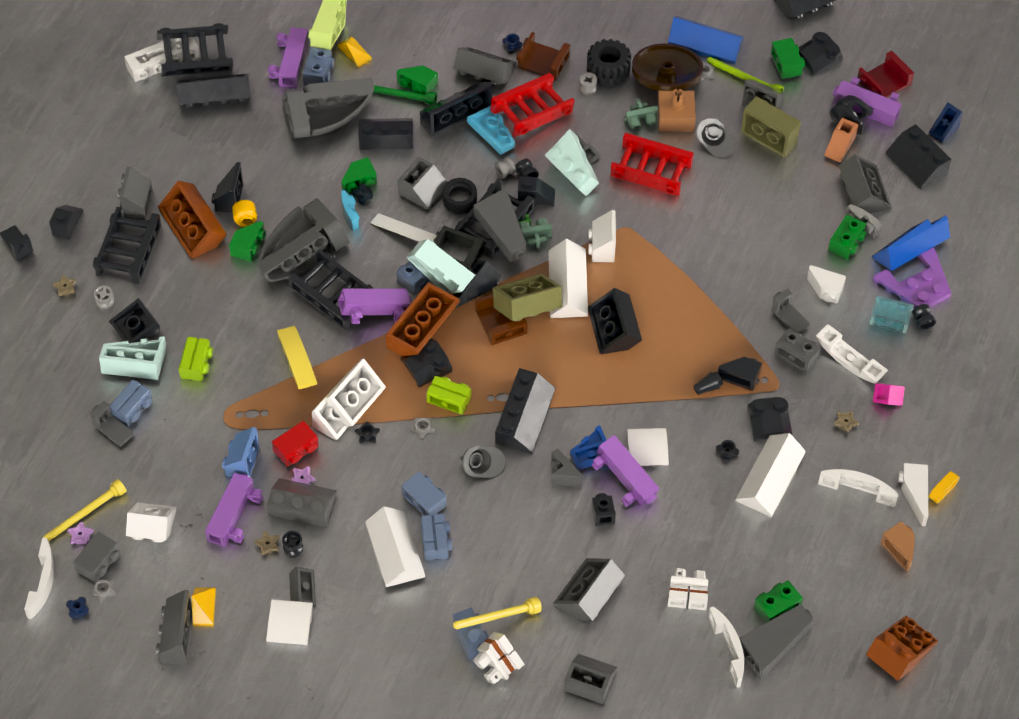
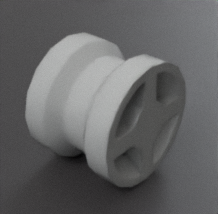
(588, 83)
(505, 167)
(100, 294)

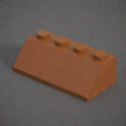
(191, 219)
(420, 320)

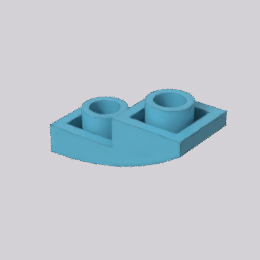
(349, 212)

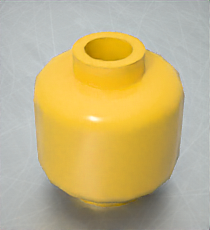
(244, 213)

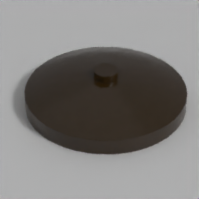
(667, 67)

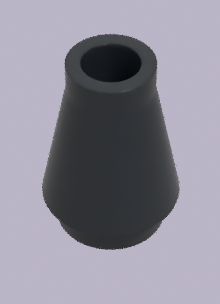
(709, 383)

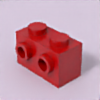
(295, 444)

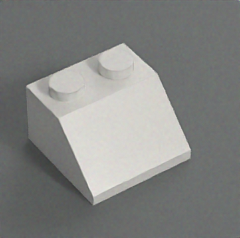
(603, 238)
(150, 522)

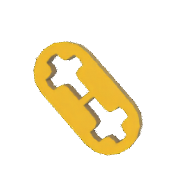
(944, 487)

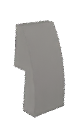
(873, 225)

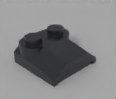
(820, 53)
(135, 322)
(428, 363)
(769, 417)

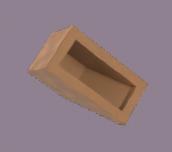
(900, 544)

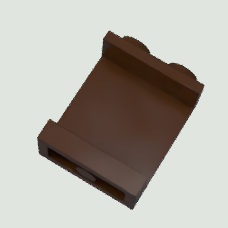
(541, 58)
(497, 325)

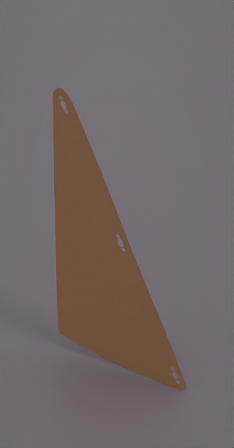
(679, 346)

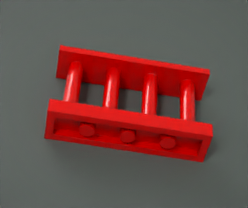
(528, 91)
(655, 150)

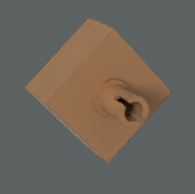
(676, 111)

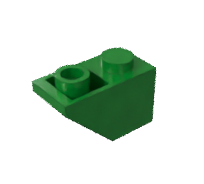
(418, 79)
(358, 173)
(247, 240)

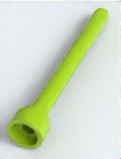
(740, 74)

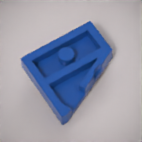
(584, 453)

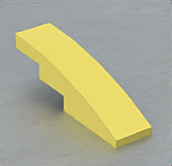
(296, 357)

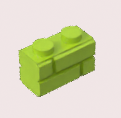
(195, 359)
(449, 394)

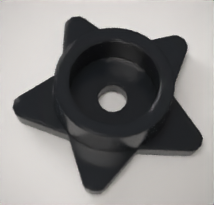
(367, 428)

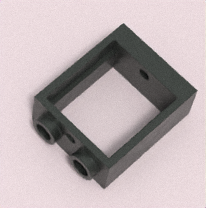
(476, 244)

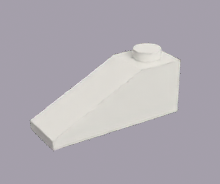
(915, 489)

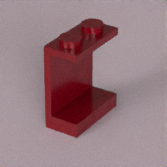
(887, 77)

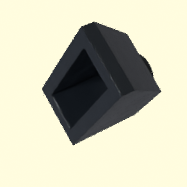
(536, 188)
(65, 220)
(741, 372)

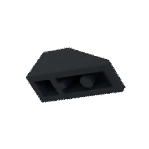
(484, 280)

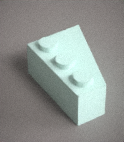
(573, 163)
(440, 267)
(133, 359)

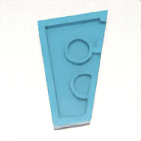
(492, 129)

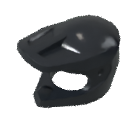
(844, 110)

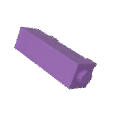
(293, 57)
(884, 109)
(373, 302)
(627, 470)
(230, 508)

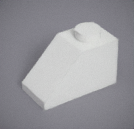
(826, 284)

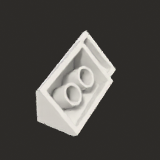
(569, 270)
(347, 401)
(771, 474)
(394, 546)

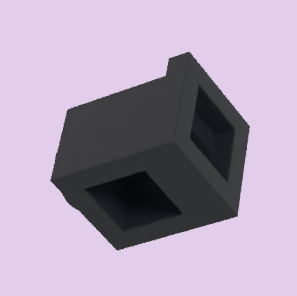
(603, 509)

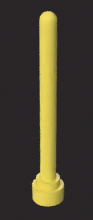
(115, 489)
(530, 606)

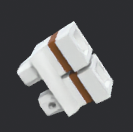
(682, 585)
(500, 657)

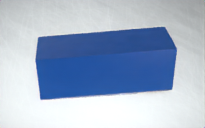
(705, 40)
(913, 243)

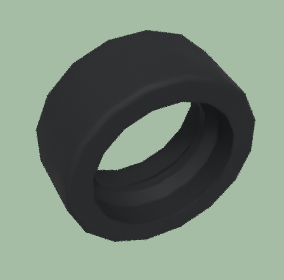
(459, 184)

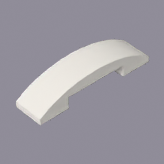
(849, 357)
(860, 481)
(37, 599)
(721, 624)

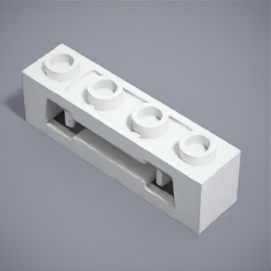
(155, 57)

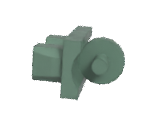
(641, 111)
(537, 233)

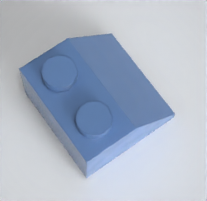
(242, 453)

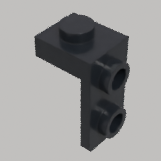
(19, 244)

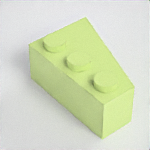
(328, 24)

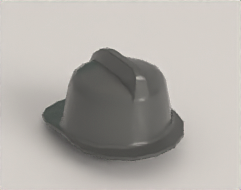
(715, 137)
(483, 461)

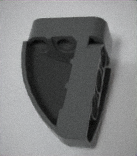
(324, 106)
(297, 238)

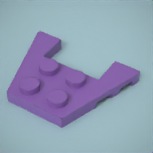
(922, 288)

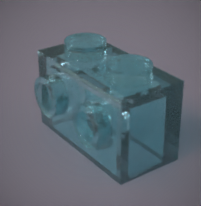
(891, 314)

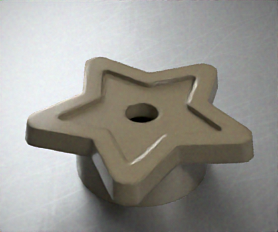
(65, 281)
(845, 426)
(267, 548)

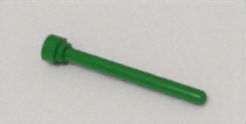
(428, 98)

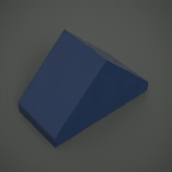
(946, 123)

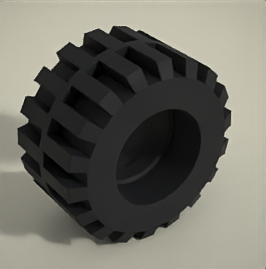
(609, 52)

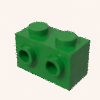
(787, 58)
(847, 236)
(777, 601)

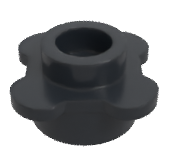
(363, 188)
(730, 445)

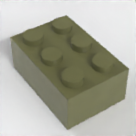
(770, 126)
(527, 297)

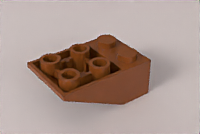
(901, 647)

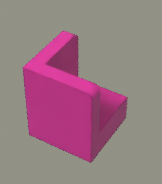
(888, 394)

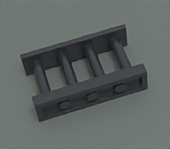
(189, 66)
(523, 207)
(141, 255)
(314, 295)

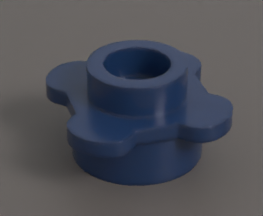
(512, 42)
(81, 611)

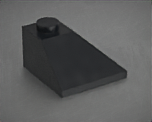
(229, 190)

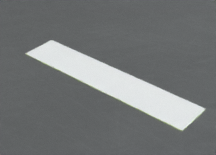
(402, 228)

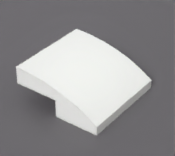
(648, 446)
(289, 622)

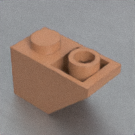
(841, 140)

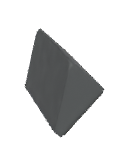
(302, 585)

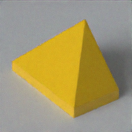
(354, 51)
(203, 606)

